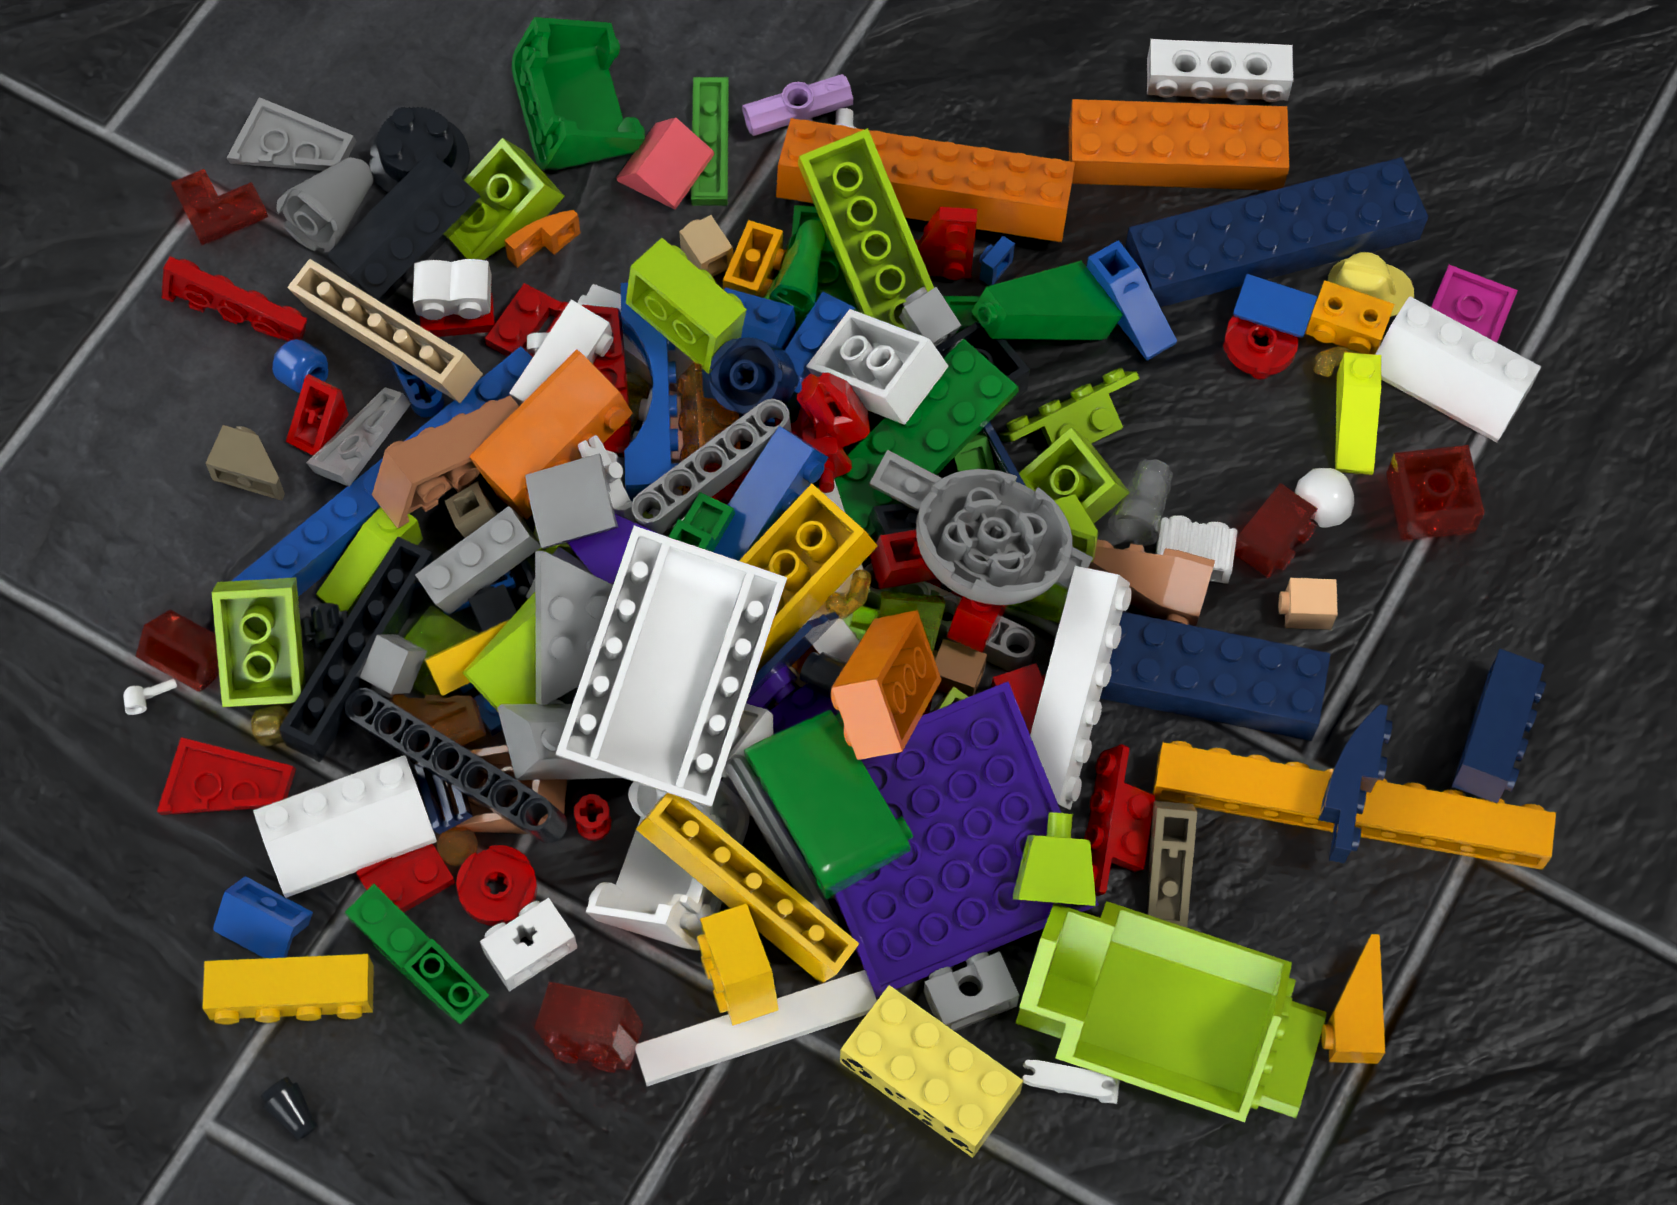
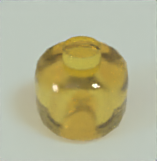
(266, 725)

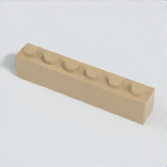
(385, 331)

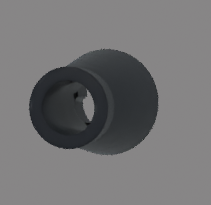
(289, 1107)

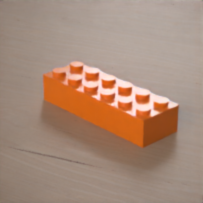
(1179, 144)

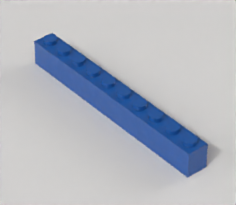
(325, 536)

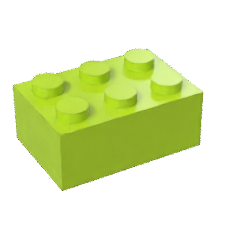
(684, 303)
(258, 641)

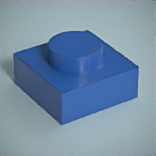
(996, 260)

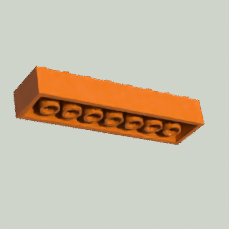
(1008, 189)

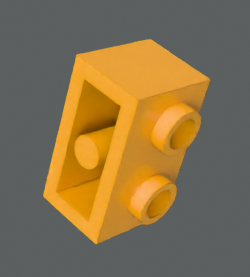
(755, 259)
(1349, 318)

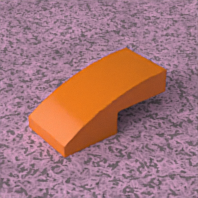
(551, 231)

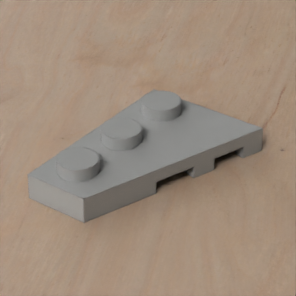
(288, 140)
(359, 439)

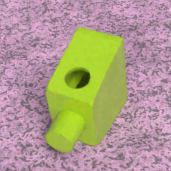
(1056, 866)

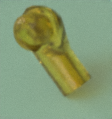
(1329, 358)
(854, 598)

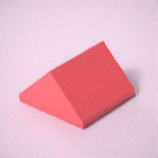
(666, 163)

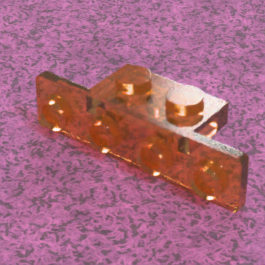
(700, 416)

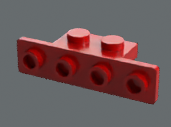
(1118, 819)

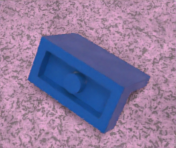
(1274, 306)
(260, 919)

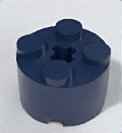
(733, 379)

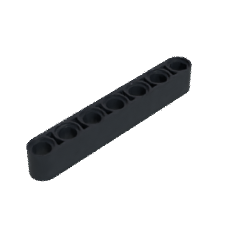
(467, 773)

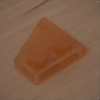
(453, 716)

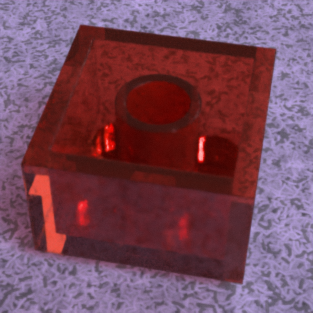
(1435, 492)
(589, 1027)

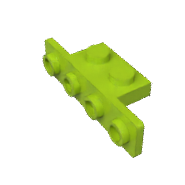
(1088, 412)

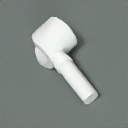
(136, 696)

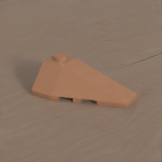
(1160, 585)

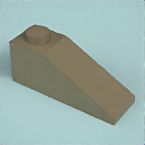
(1171, 861)

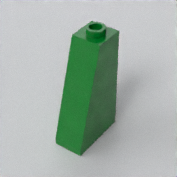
(1048, 305)

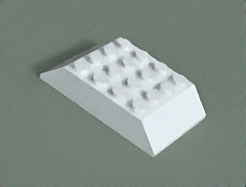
(671, 666)

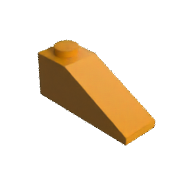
(1357, 1021)

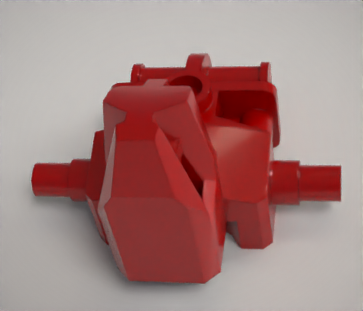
(829, 420)

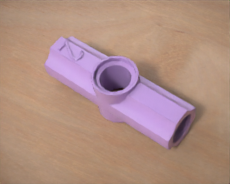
(815, 100)

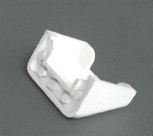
(654, 891)

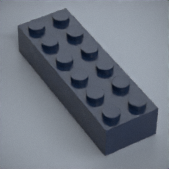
(1218, 676)

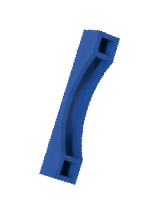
(650, 452)

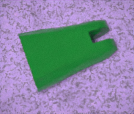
(798, 274)

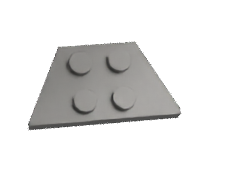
(567, 622)

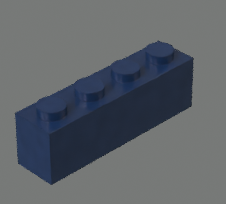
(1499, 726)

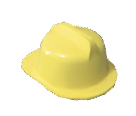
(1373, 277)

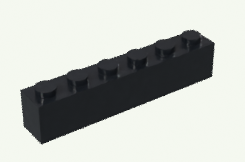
(379, 611)

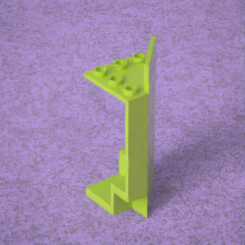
(1172, 1011)

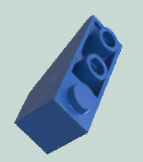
(1130, 292)

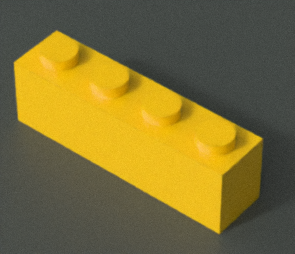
(288, 987)

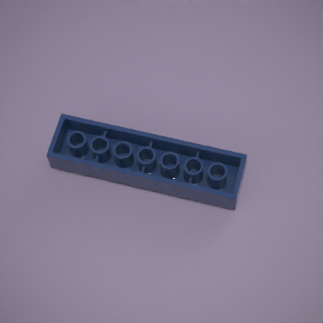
(1278, 231)

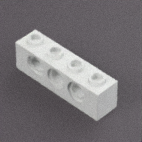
(1235, 60)

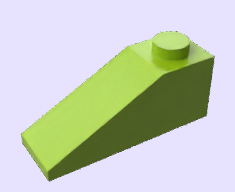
(363, 559)

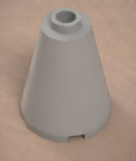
(325, 203)

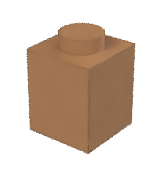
(959, 667)

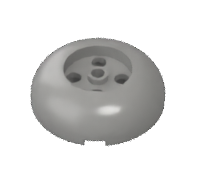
(1015, 543)

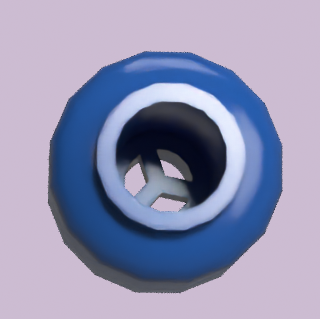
(297, 360)

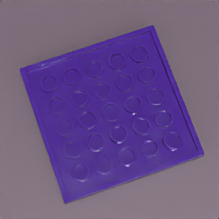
(971, 800)

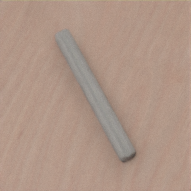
(776, 834)

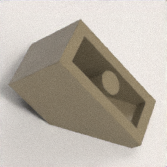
(243, 462)

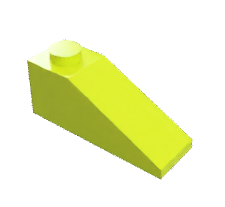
(1357, 412)

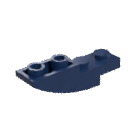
(1353, 777)

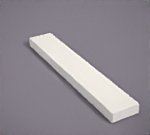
(720, 1041)

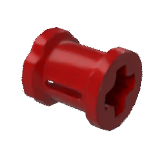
(603, 818)

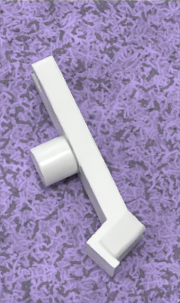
(614, 471)
(1072, 1080)

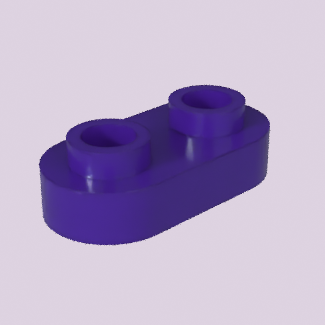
(775, 689)

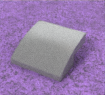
(571, 501)

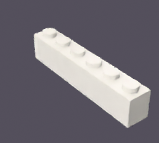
(1076, 677)

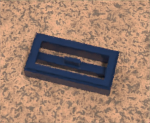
(432, 803)

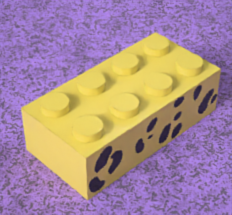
(930, 1071)

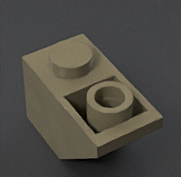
(472, 507)

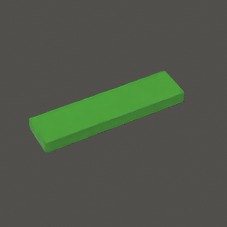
(711, 126)

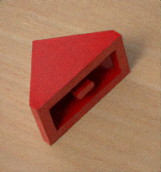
(317, 415)

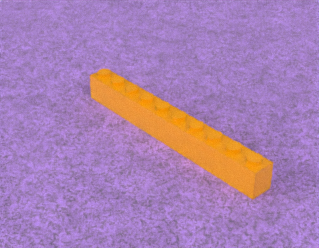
(1391, 811)

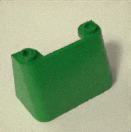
(570, 93)
(828, 802)

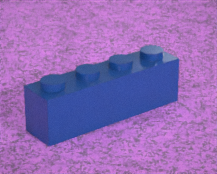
(769, 489)

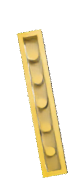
(740, 879)

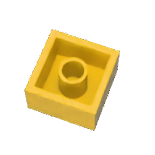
(737, 965)

